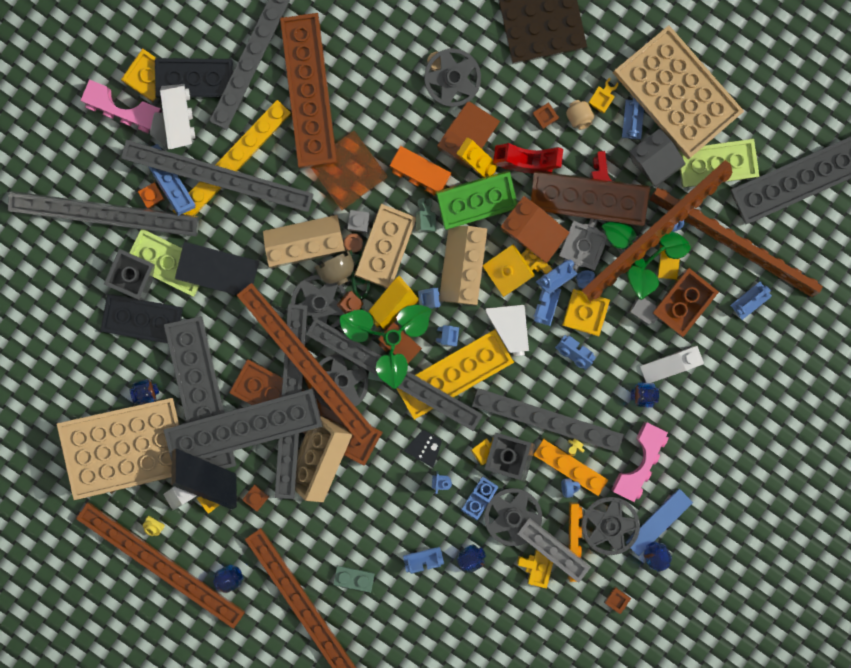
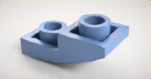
(479, 498)

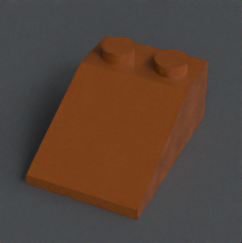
(470, 124)
(534, 229)
(685, 302)

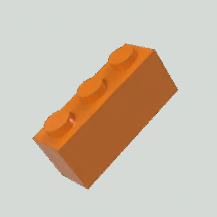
(419, 171)

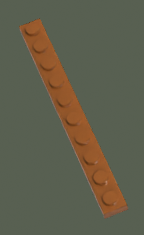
(657, 231)
(741, 245)
(306, 363)
(160, 565)
(298, 600)

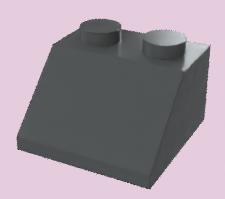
(657, 158)
(130, 275)
(510, 456)

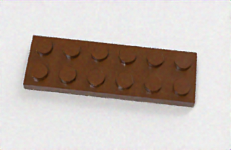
(590, 198)

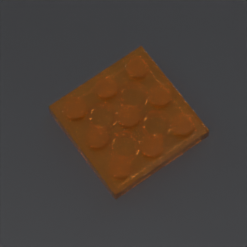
(352, 174)

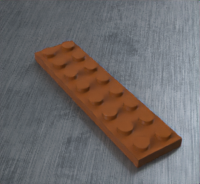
(308, 90)
(260, 385)

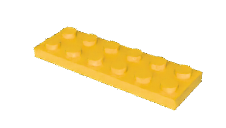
(461, 370)

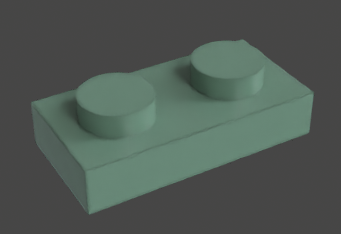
(354, 578)

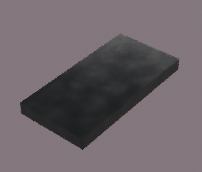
(202, 76)
(215, 269)
(138, 318)
(203, 479)

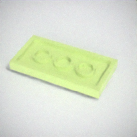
(738, 153)
(164, 256)

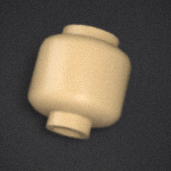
(580, 114)

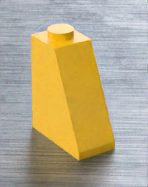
(390, 303)

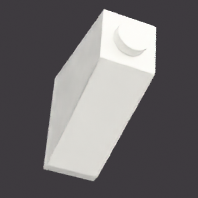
(511, 327)
(177, 497)

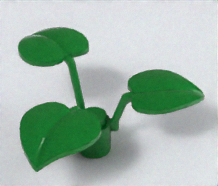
(644, 281)
(390, 368)

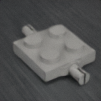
(584, 245)

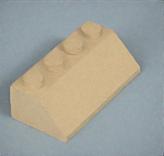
(303, 241)
(463, 265)
(319, 459)

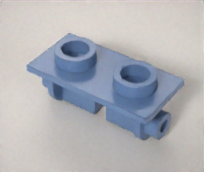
(632, 120)
(557, 276)
(751, 300)
(545, 311)
(582, 358)
(440, 482)
(415, 561)

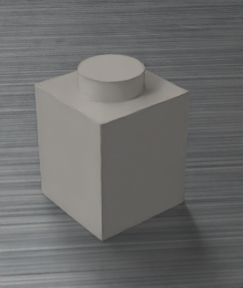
(359, 221)
(643, 311)

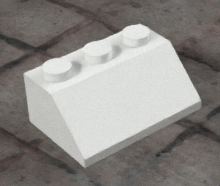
(177, 115)

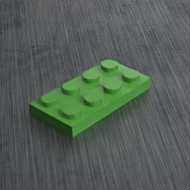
(476, 200)

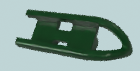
(356, 280)

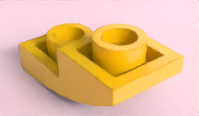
(667, 266)

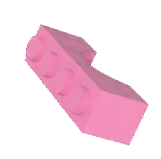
(99, 97)
(651, 440)

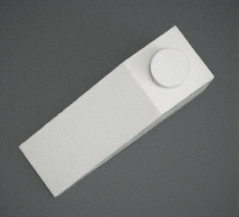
(672, 364)

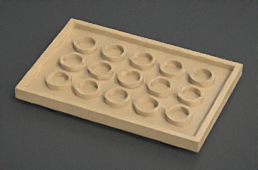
(678, 92)
(117, 448)

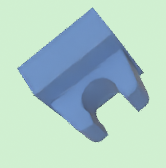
(429, 298)
(449, 335)

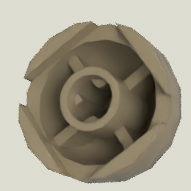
(336, 269)

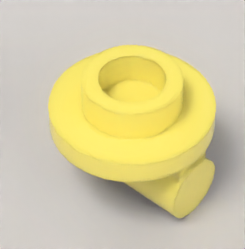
(576, 445)
(152, 526)

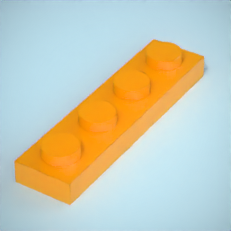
(570, 467)
(575, 530)

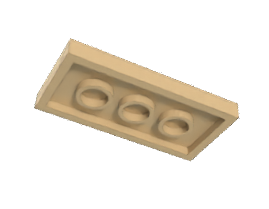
(385, 246)

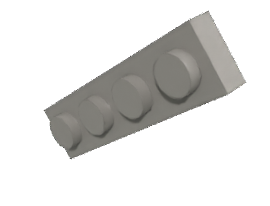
(554, 550)

